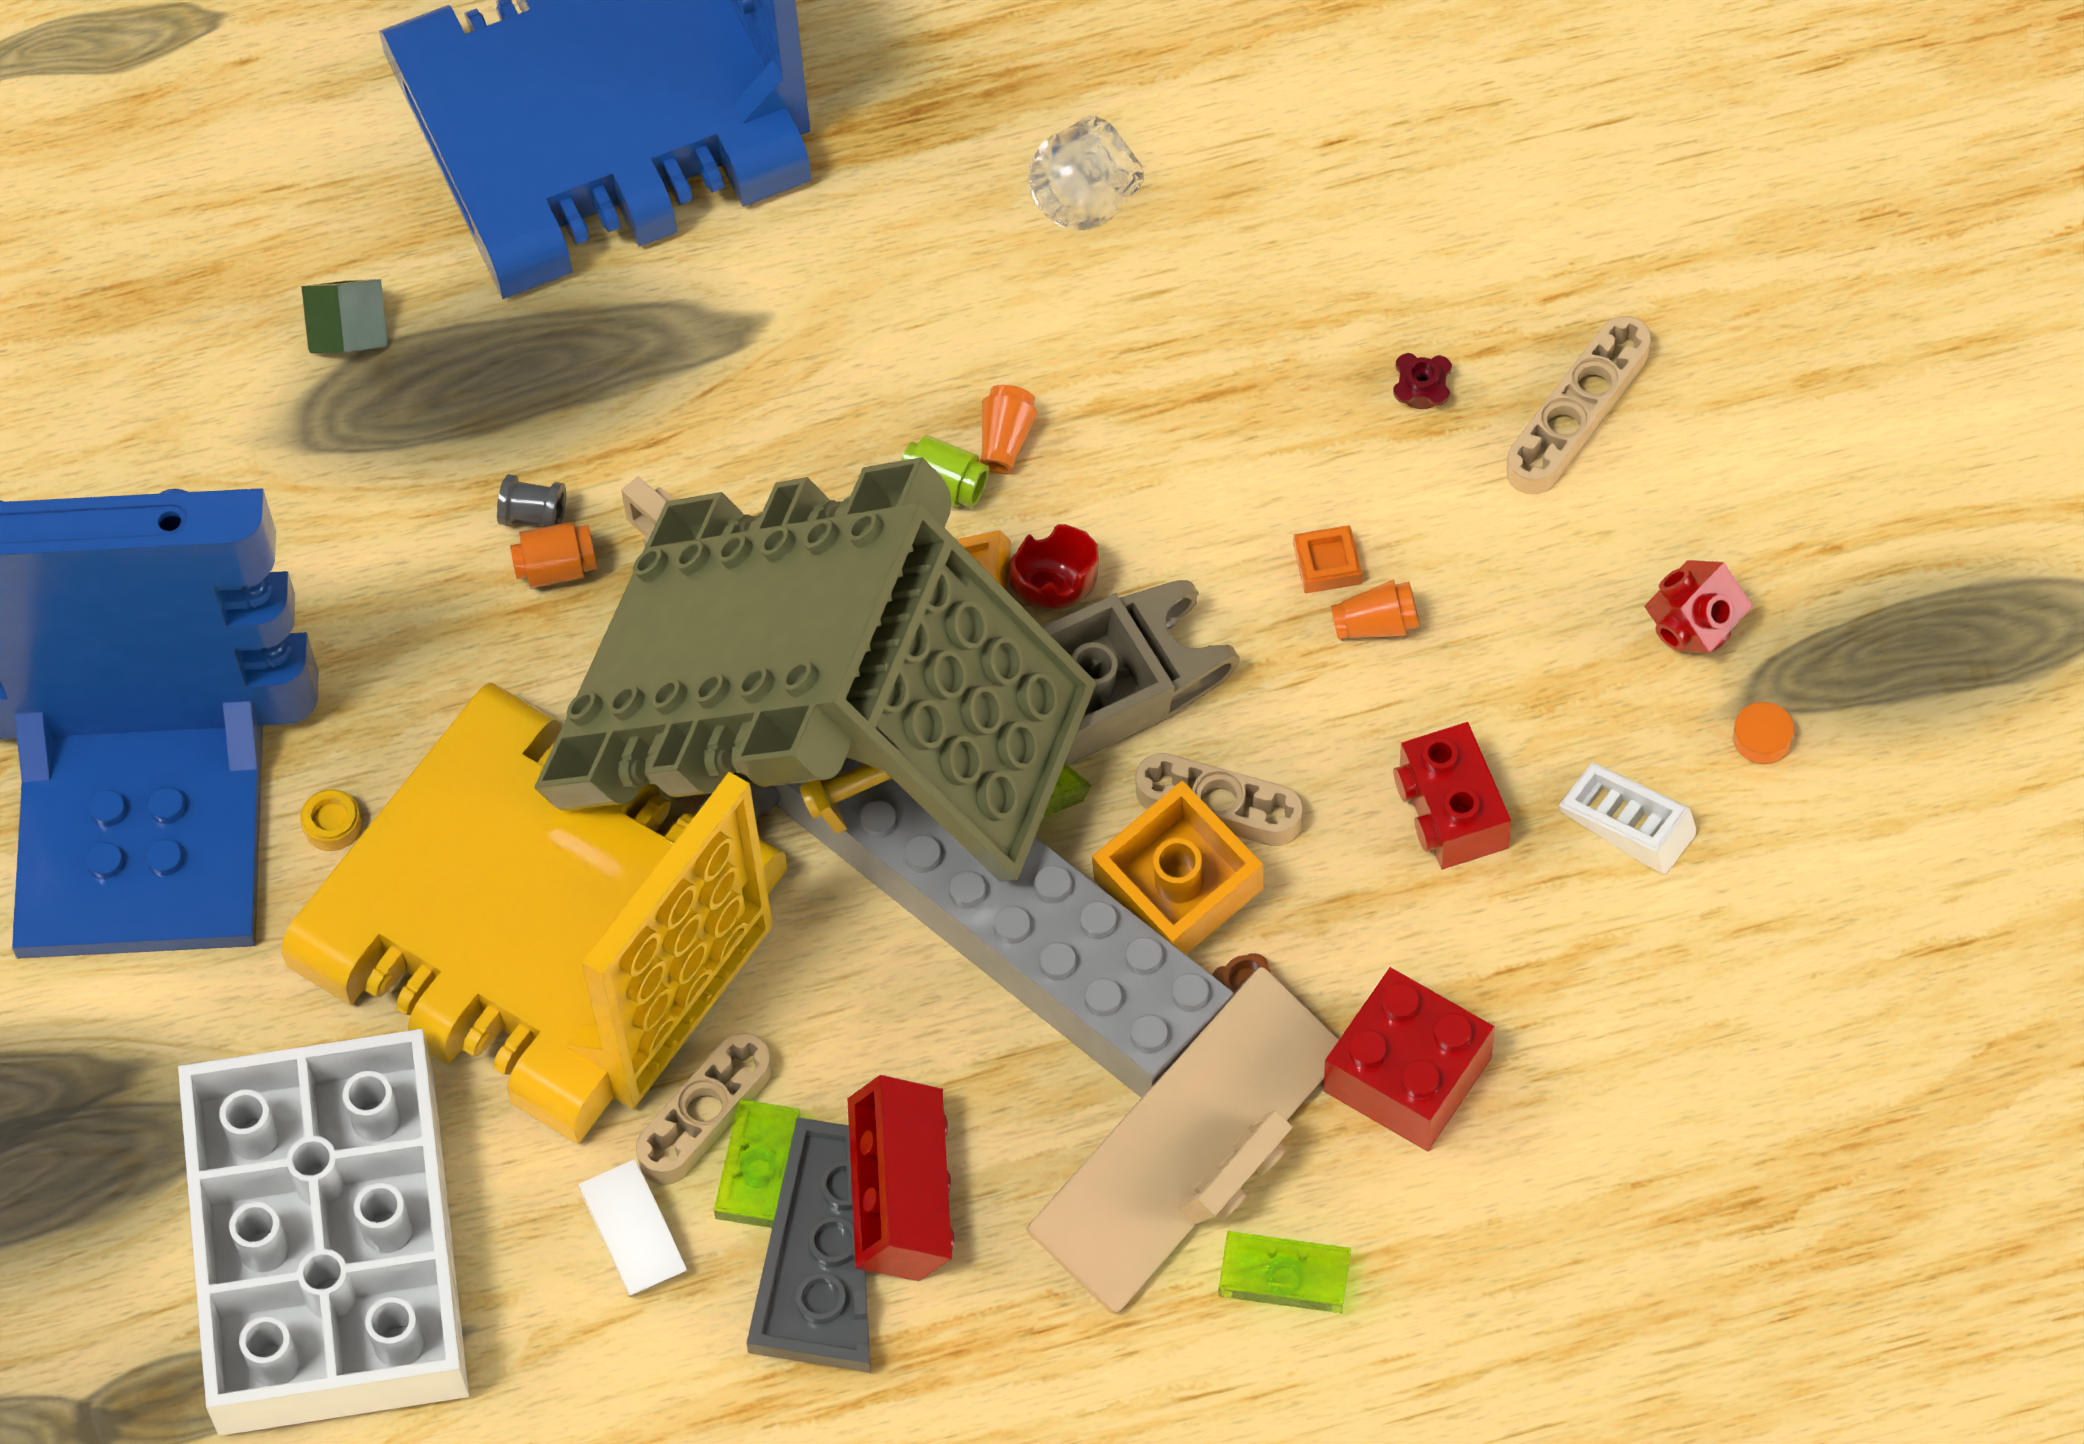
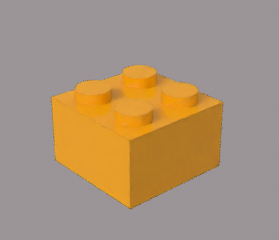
(1179, 869)

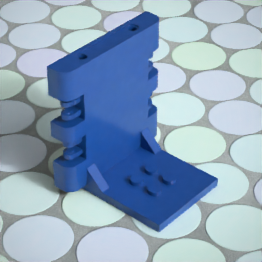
(600, 112)
(138, 699)

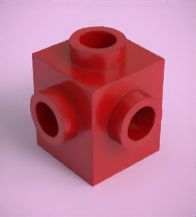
(1698, 606)

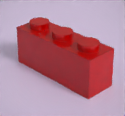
(899, 1178)

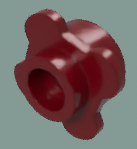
(1422, 393)

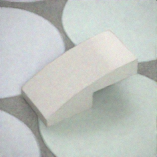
(632, 1227)

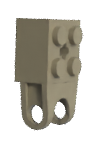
(1137, 663)

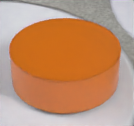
(1763, 732)

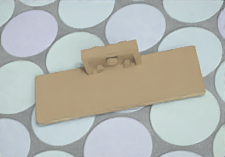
(1187, 1142)

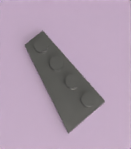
(809, 1291)

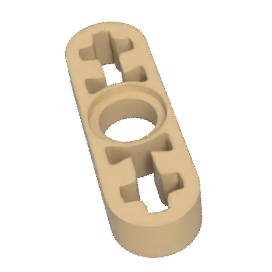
(1207, 777)
(663, 1130)

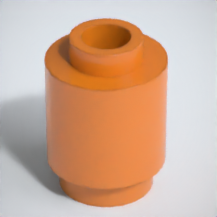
(554, 554)

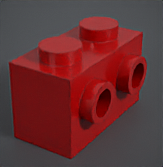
(1453, 796)

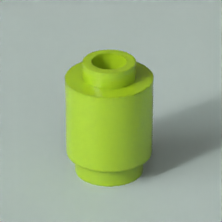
(958, 467)

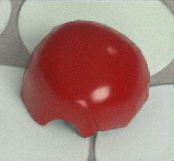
(1055, 569)

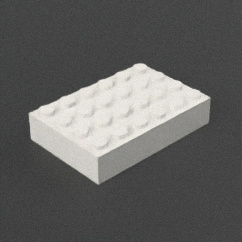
(321, 1233)

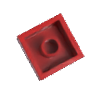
(1408, 1059)

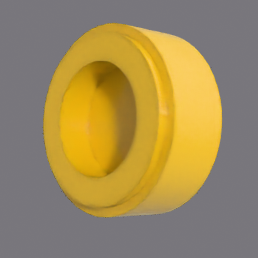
(331, 820)

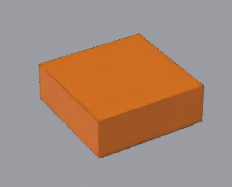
(1327, 559)

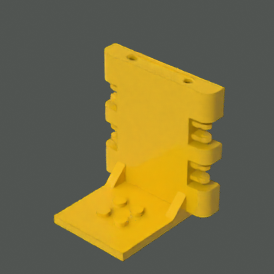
(540, 918)

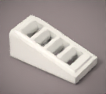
(1658, 840)

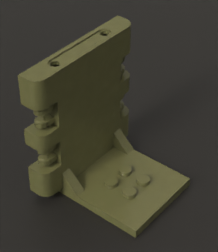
(820, 642)

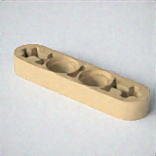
(1573, 401)

